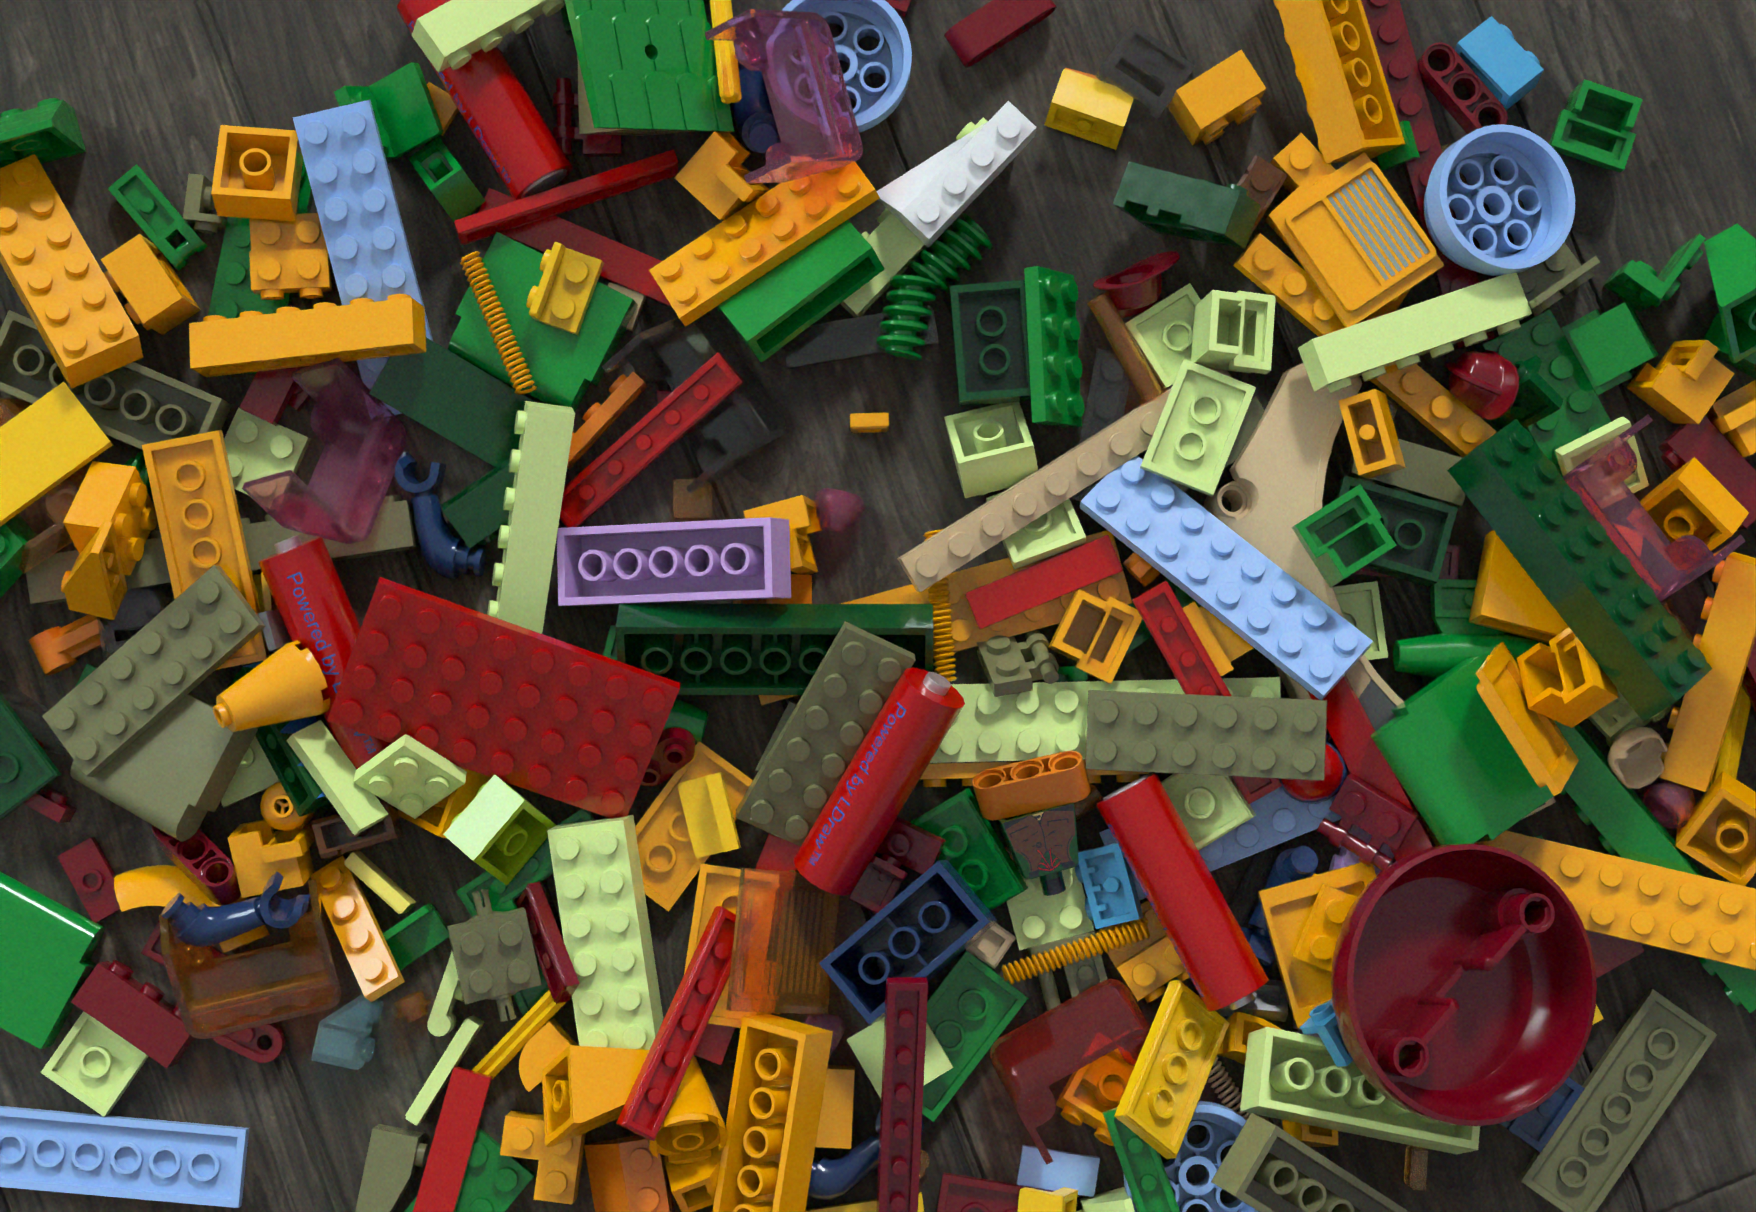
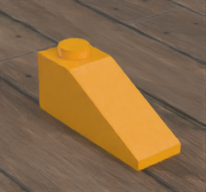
(97, 578)

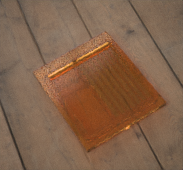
(779, 941)

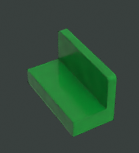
(416, 935)

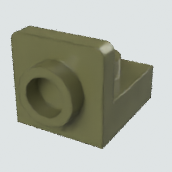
(197, 206)

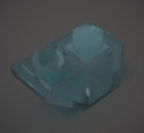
(345, 1034)

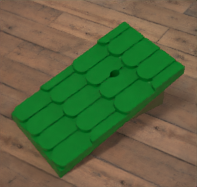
(646, 68)

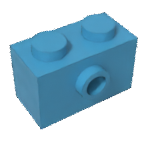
(1500, 61)

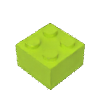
(499, 829)

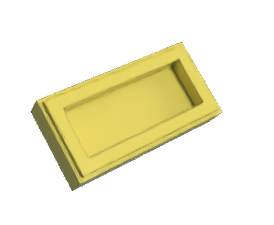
(379, 882)

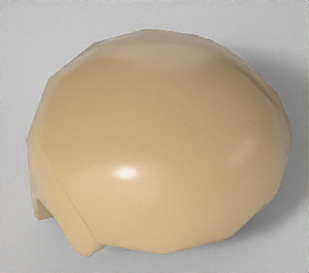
(1637, 757)

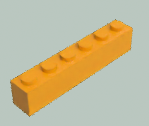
(307, 336)
(1709, 704)

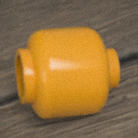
(274, 810)

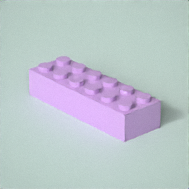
(674, 562)

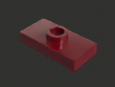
(912, 845)
(91, 878)

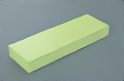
(335, 777)
(443, 1069)

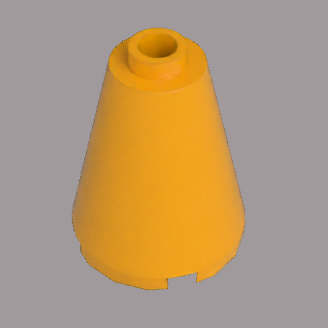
(274, 692)
(692, 1122)

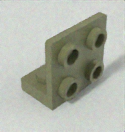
(1547, 278)

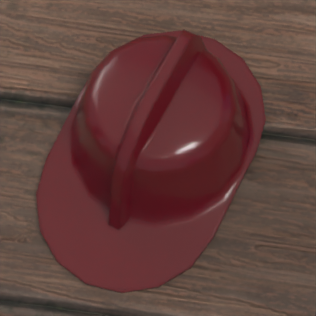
(1138, 285)
(1484, 382)

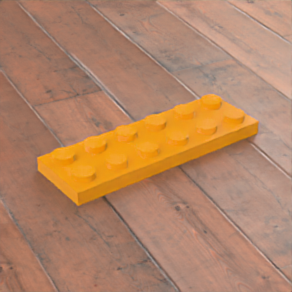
(760, 238)
(202, 520)

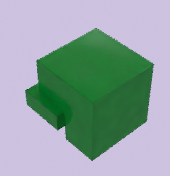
(1597, 126)
(1610, 345)
(1344, 535)

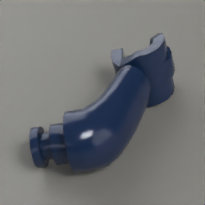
(754, 112)
(438, 545)
(1288, 867)
(216, 924)
(838, 1176)

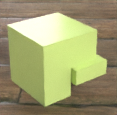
(1234, 331)

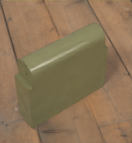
(174, 768)

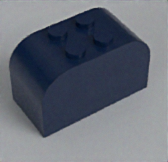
(909, 938)

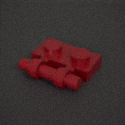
(566, 134)
(1372, 812)

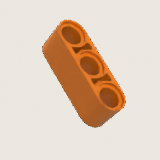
(1031, 785)

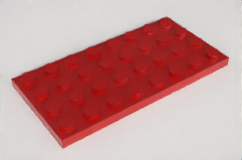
(503, 700)

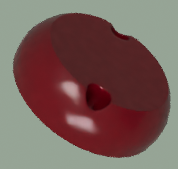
(1464, 984)

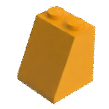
(586, 1089)

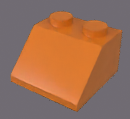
(627, 1176)

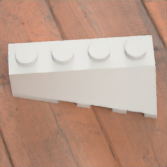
(949, 181)

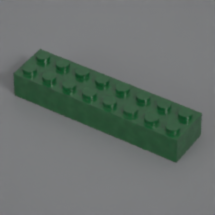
(1580, 570)
(757, 645)

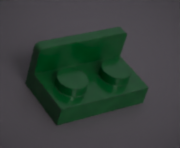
(1533, 400)

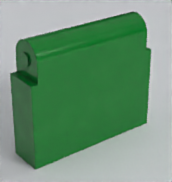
(801, 290)
(557, 359)
(1458, 760)
(41, 961)

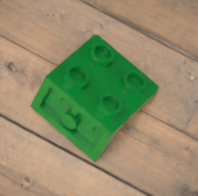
(401, 109)
(1639, 282)

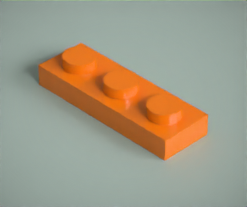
(601, 417)

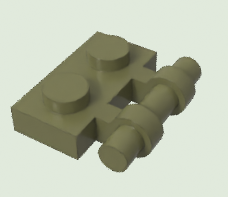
(1006, 666)

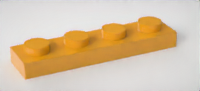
(357, 930)

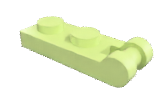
(441, 1017)

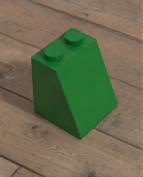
(1733, 275)

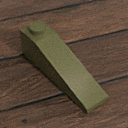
(390, 1167)

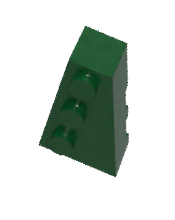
(1187, 206)

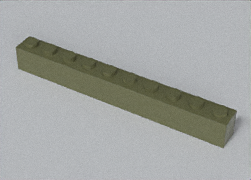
(391, 533)

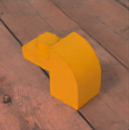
(541, 1051)

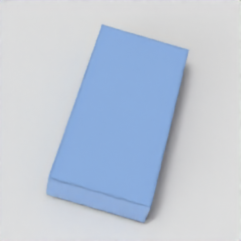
(1066, 1170)

